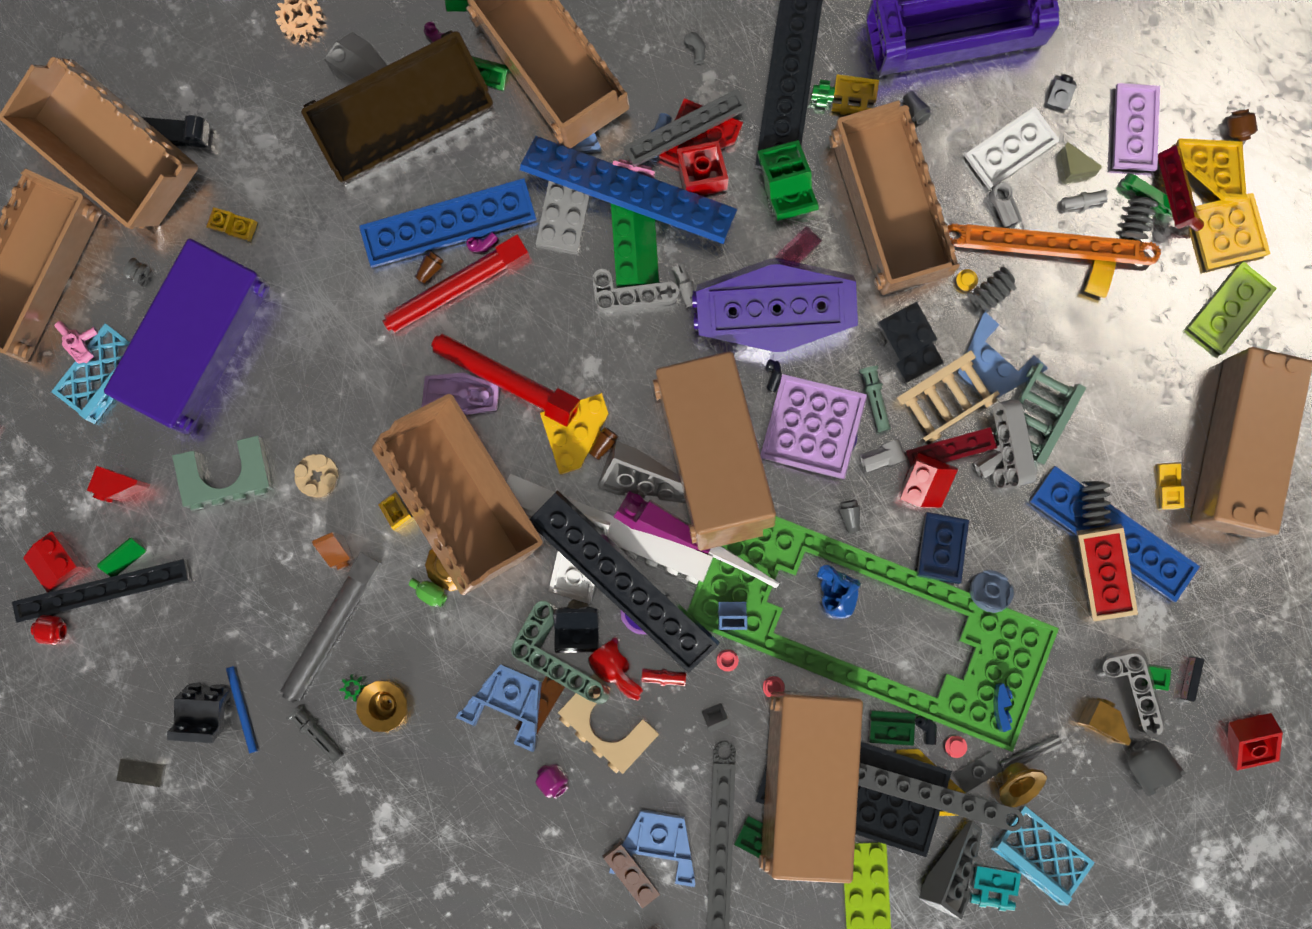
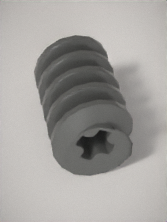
(1137, 218)
(993, 289)
(1095, 503)

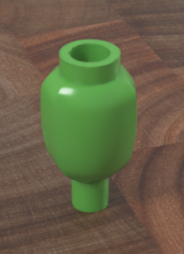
(429, 592)

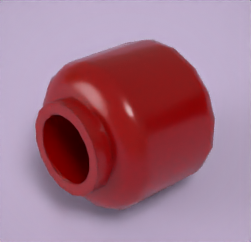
(49, 630)

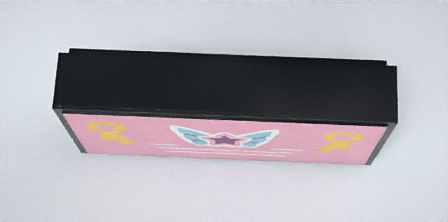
(1192, 679)

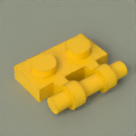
(854, 89)

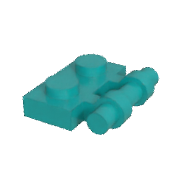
(997, 881)

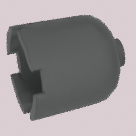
(1154, 766)

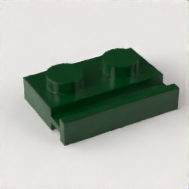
(892, 728)
(750, 836)

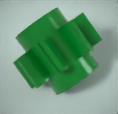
(823, 93)
(349, 683)

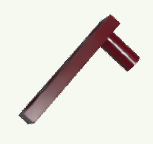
(1179, 189)
(957, 446)

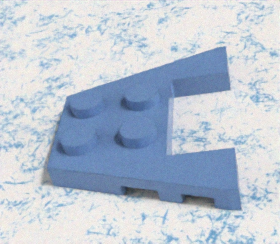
(990, 366)
(512, 695)
(662, 837)

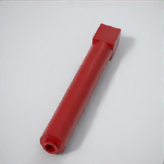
(504, 256)
(557, 404)

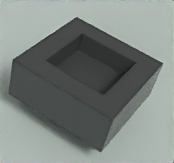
(715, 717)

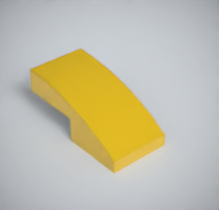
(1100, 277)
(1169, 485)

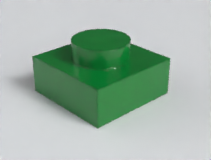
(1161, 676)

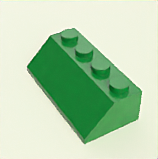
(634, 248)

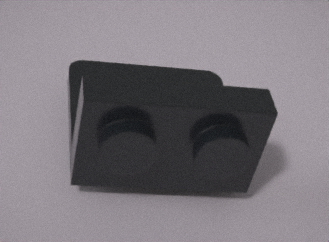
(576, 630)

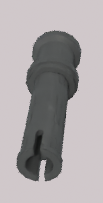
(308, 725)

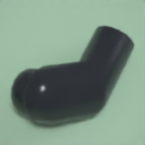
(776, 374)
(929, 728)

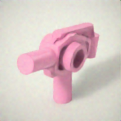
(75, 342)

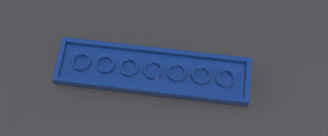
(447, 223)
(1148, 555)

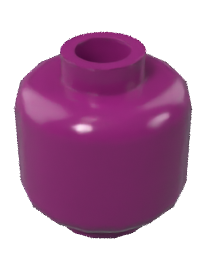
(551, 781)

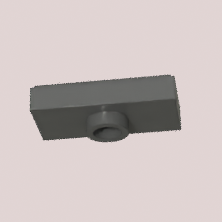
(977, 771)

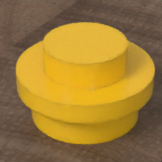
(966, 280)

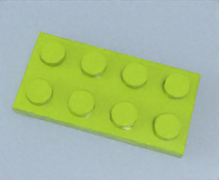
(1232, 308)
(868, 894)

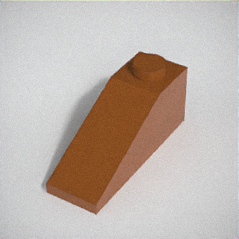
(334, 550)

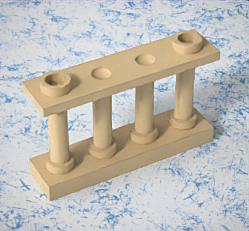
(947, 376)

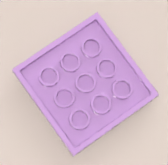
(813, 426)

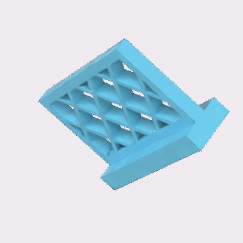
(100, 401)
(1032, 871)

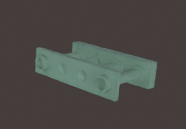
(1062, 413)

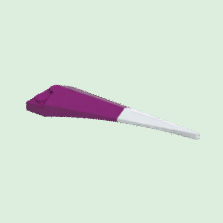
(656, 520)

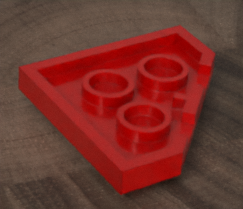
(725, 133)

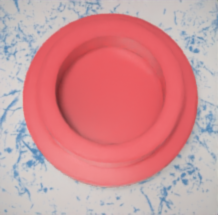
(727, 660)
(773, 684)
(955, 746)

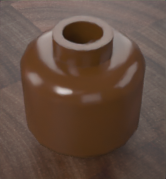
(1242, 124)

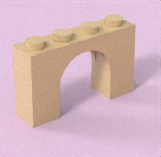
(618, 753)

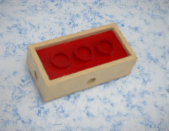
(1107, 572)

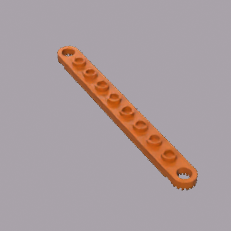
(1054, 244)

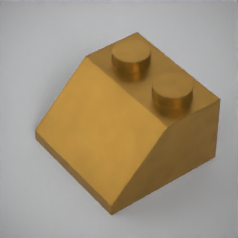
(1105, 719)

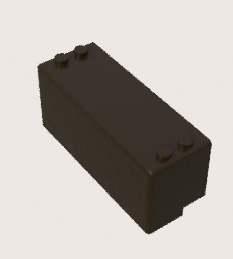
(398, 107)

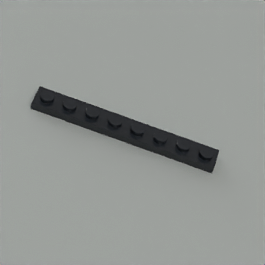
(101, 591)

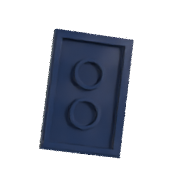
(943, 548)

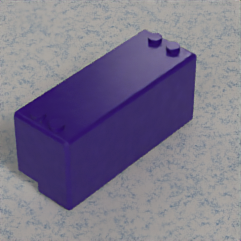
(187, 337)

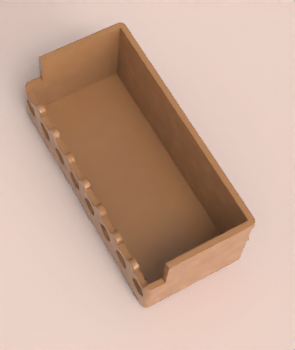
(552, 64)
(98, 142)
(893, 198)
(38, 256)
(1252, 443)
(715, 450)
(456, 494)
(811, 787)

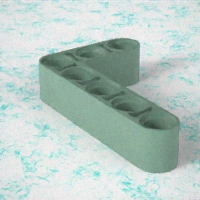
(552, 663)

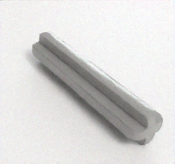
(1033, 752)

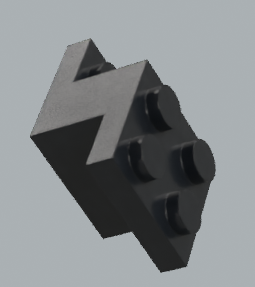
(910, 342)
(199, 713)

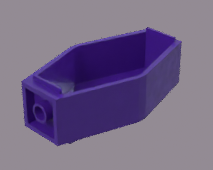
(772, 282)

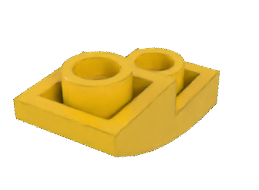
(231, 224)

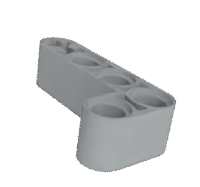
(635, 291)
(1014, 445)
(1139, 692)

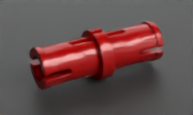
(663, 677)

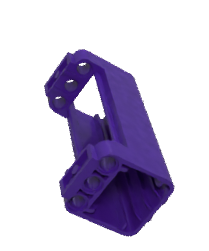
(939, 32)

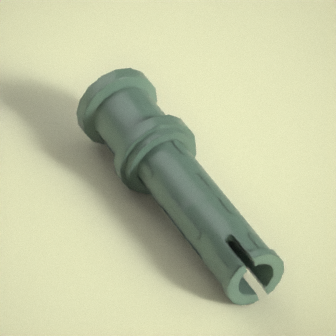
(882, 424)

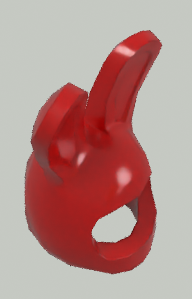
(613, 667)

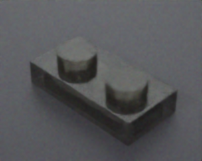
(141, 772)

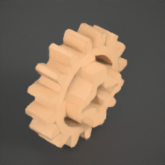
(301, 24)

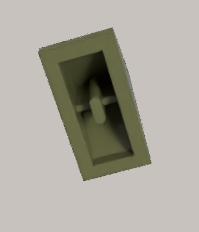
(1077, 164)

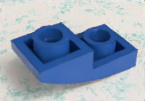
(1001, 700)

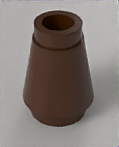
(429, 267)
(603, 442)

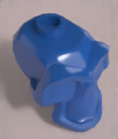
(839, 592)

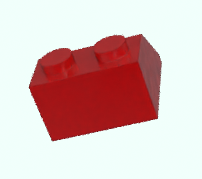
(702, 168)
(927, 482)
(111, 485)
(52, 561)
(1255, 741)

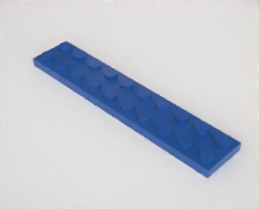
(628, 189)

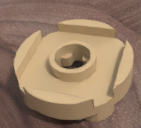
(305, 470)

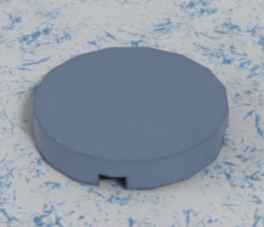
(991, 591)

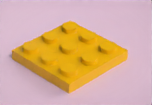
(1231, 232)

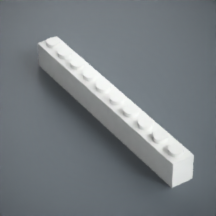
(634, 542)

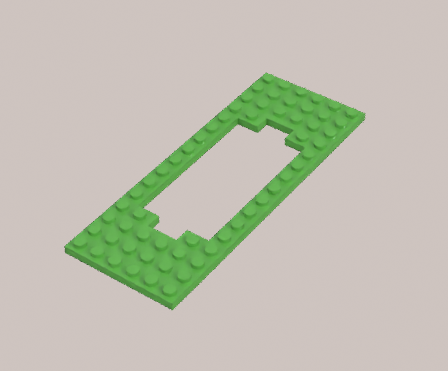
(1006, 643)

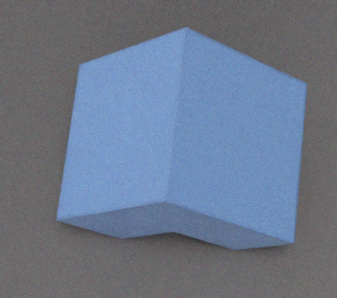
(732, 616)

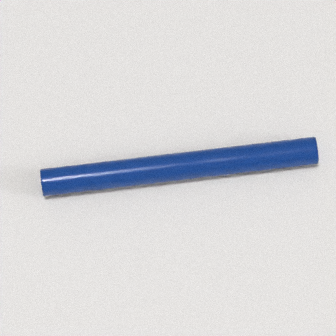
(241, 708)

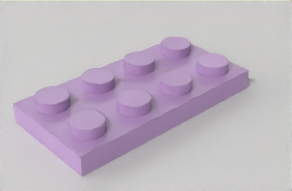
(1136, 127)

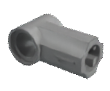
(1005, 207)
(888, 454)
(989, 463)

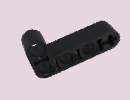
(189, 132)

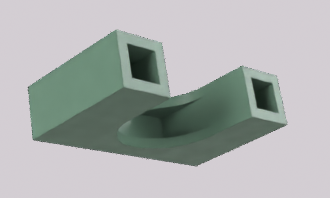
(254, 476)

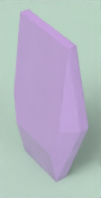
(470, 392)

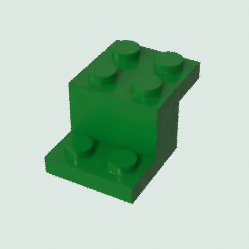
(788, 180)

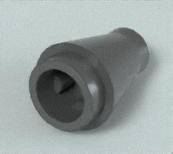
(918, 109)
(851, 515)

